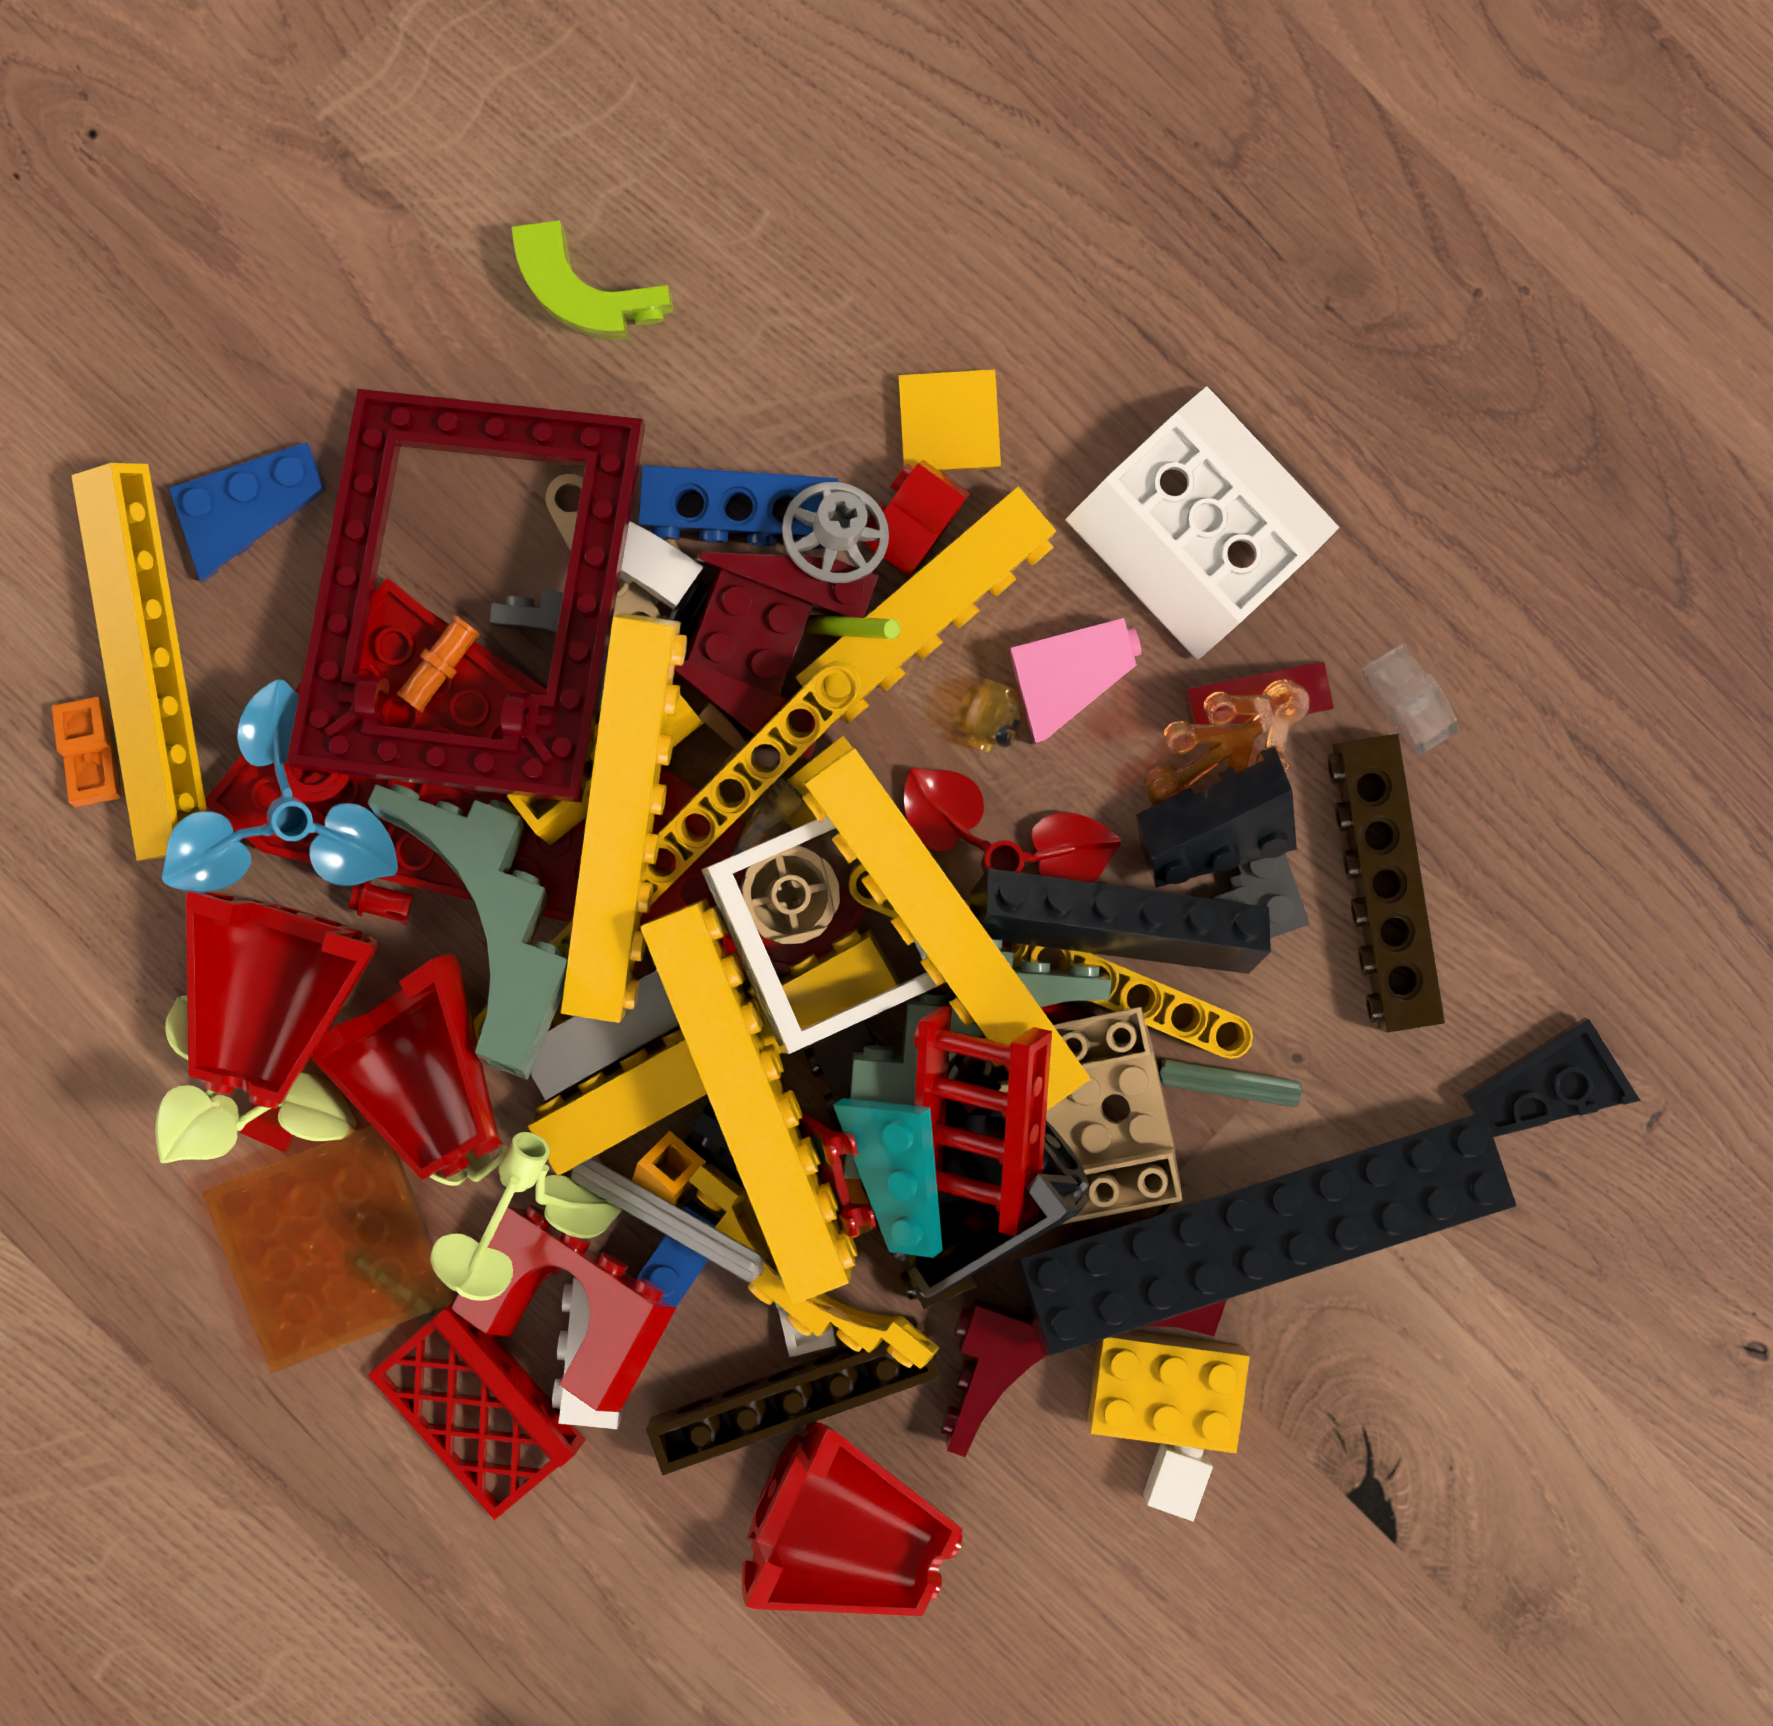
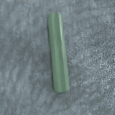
(1230, 1083)

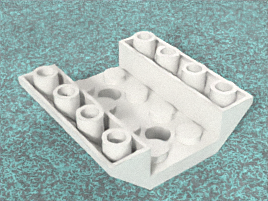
(1177, 546)

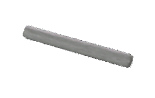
(669, 1219)

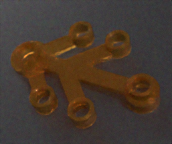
(1274, 711)

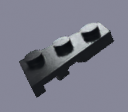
(1553, 1082)

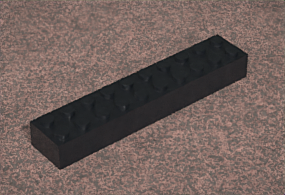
(1263, 1234)

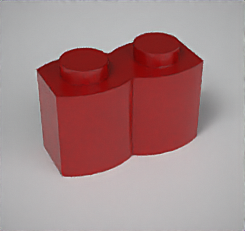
(917, 514)

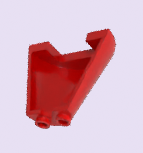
(263, 990)
(417, 1071)
(843, 1534)

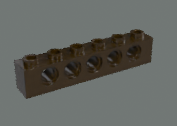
(1421, 1000)
(781, 1403)

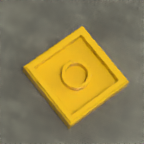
(950, 420)

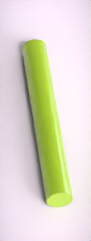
(852, 627)

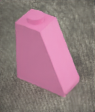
(1070, 671)

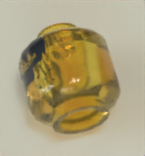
(989, 715)

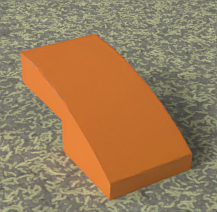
(87, 751)

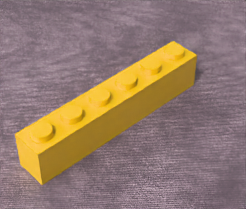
(940, 596)

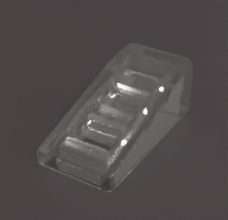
(770, 815)

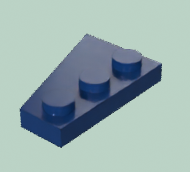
(242, 503)

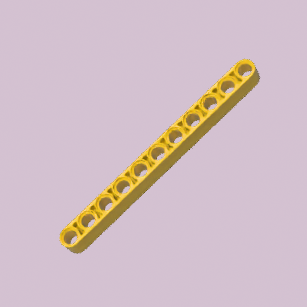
(746, 770)

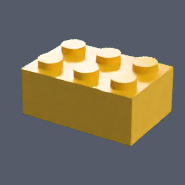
(1168, 1390)

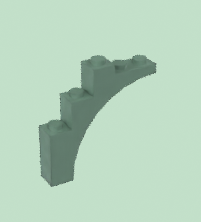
(480, 851)
(892, 1078)

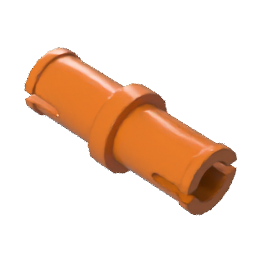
(438, 663)

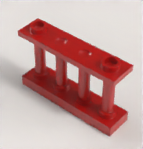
(1022, 1107)

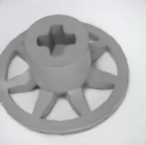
(836, 527)

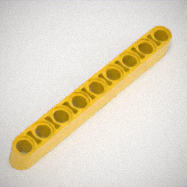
(1161, 1001)

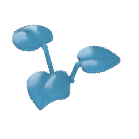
(209, 856)

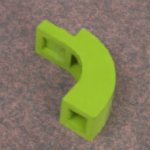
(592, 312)

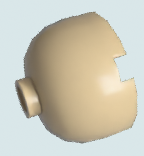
(791, 895)

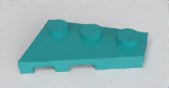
(897, 1171)

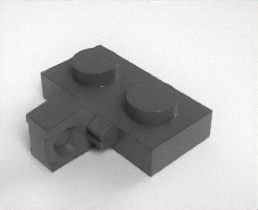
(1271, 885)

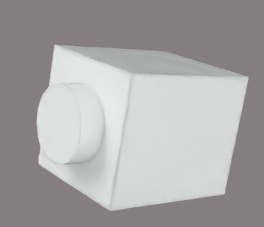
(1178, 1480)

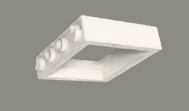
(758, 964)

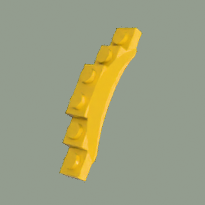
(818, 1313)

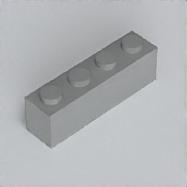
(589, 1044)

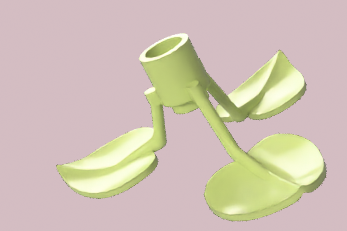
(206, 1124)
(571, 1208)

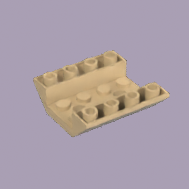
(1127, 1160)

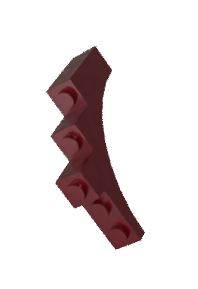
(1005, 1349)

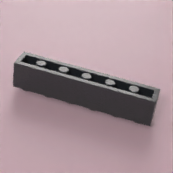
(1121, 921)

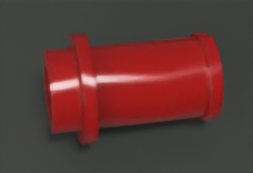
(380, 902)

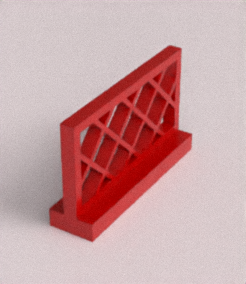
(513, 1391)

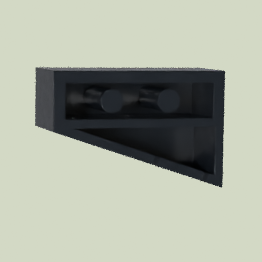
(1222, 826)

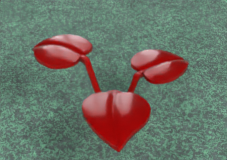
(948, 804)

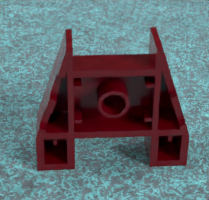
(754, 630)

